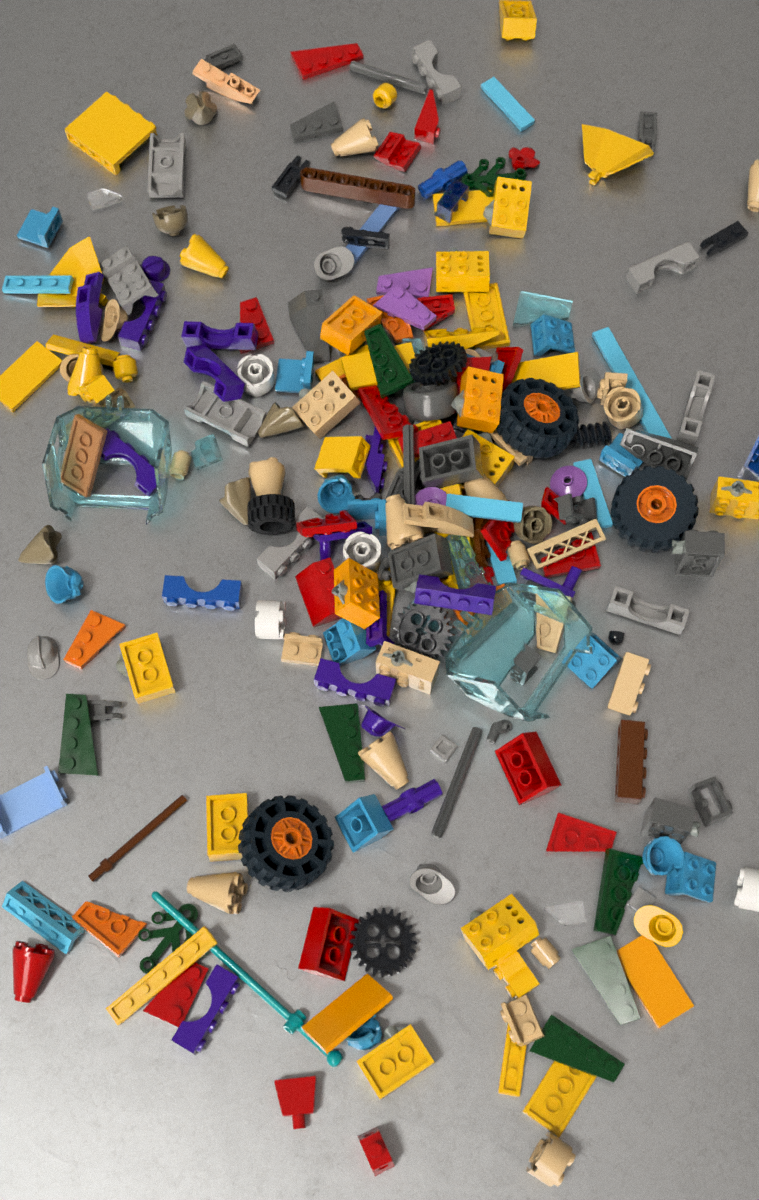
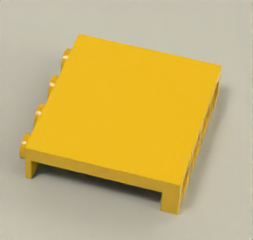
(109, 131)

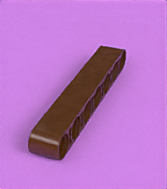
(358, 188)

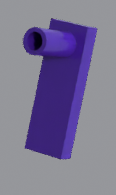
(325, 540)
(566, 588)
(377, 632)

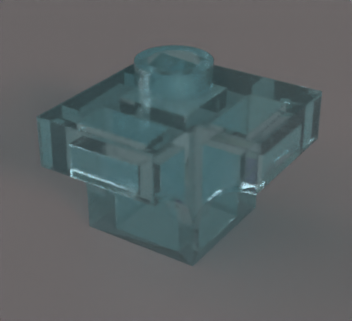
(206, 452)

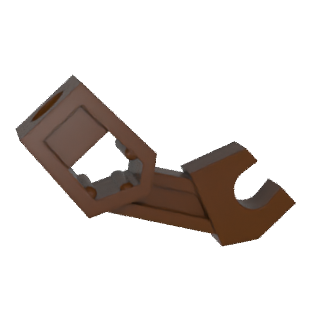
(480, 549)

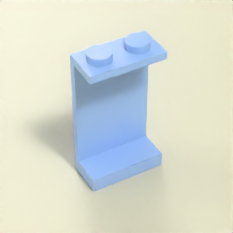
(30, 802)

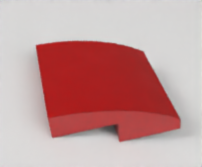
(397, 151)

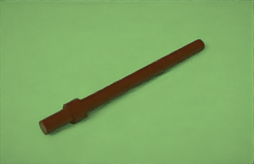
(106, 864)

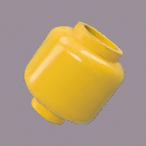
(385, 95)
(125, 368)

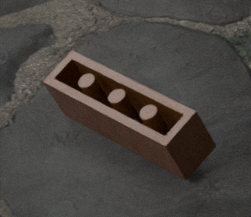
(630, 762)

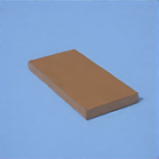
(83, 455)

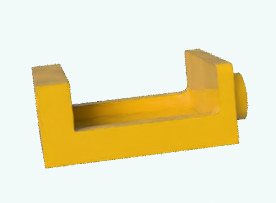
(342, 456)

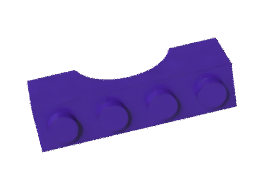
(135, 333)
(240, 337)
(203, 360)
(145, 473)
(476, 599)
(377, 690)
(193, 1034)

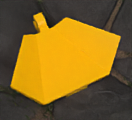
(610, 152)
(76, 262)

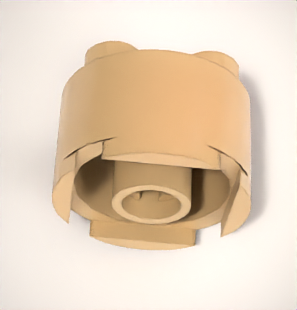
(632, 410)
(550, 1160)

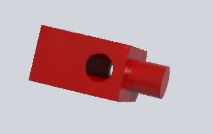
(296, 1098)
(376, 1151)

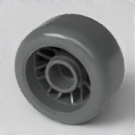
(430, 401)

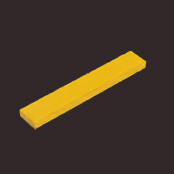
(161, 975)

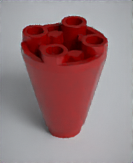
(29, 969)

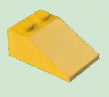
(517, 19)

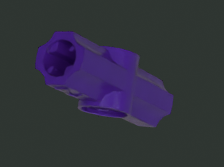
(412, 800)

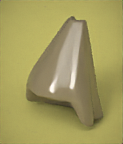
(200, 108)
(279, 421)
(236, 499)
(42, 547)

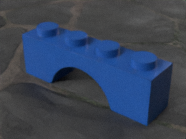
(225, 595)

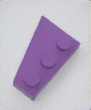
(415, 282)
(405, 306)

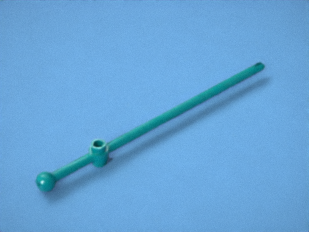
(294, 1021)

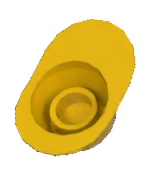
(658, 925)

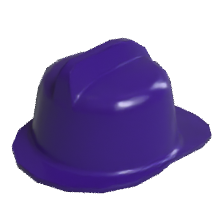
(155, 268)
(376, 724)

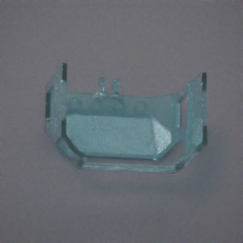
(139, 427)
(491, 642)

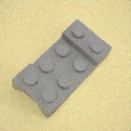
(166, 167)
(126, 278)
(232, 417)

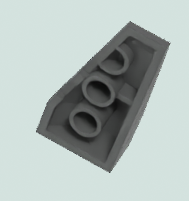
(307, 316)
(660, 451)

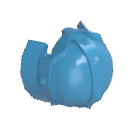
(335, 494)
(63, 583)
(661, 855)
(366, 1035)

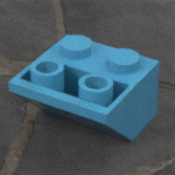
(347, 642)

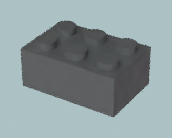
(451, 462)

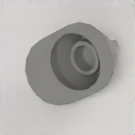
(334, 263)
(588, 386)
(42, 657)
(432, 884)

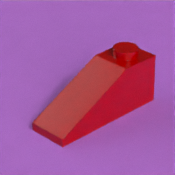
(427, 125)

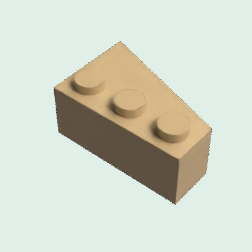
(629, 684)

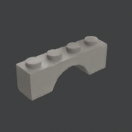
(444, 86)
(681, 258)
(695, 407)
(277, 559)
(627, 604)

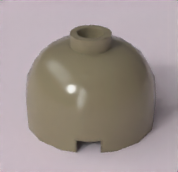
(170, 219)
(534, 524)

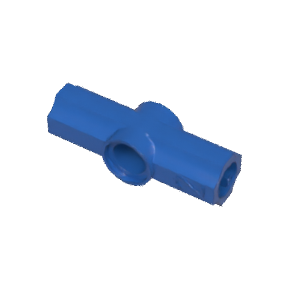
(442, 179)

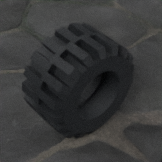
(271, 514)

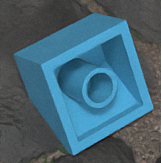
(363, 822)

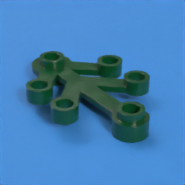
(475, 180)
(170, 935)

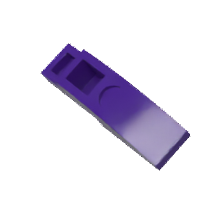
(87, 310)
(375, 462)

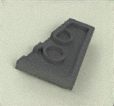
(317, 124)

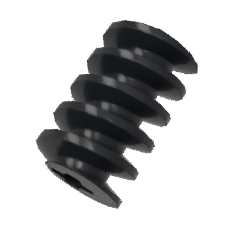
(592, 433)

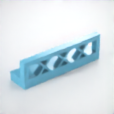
(39, 918)

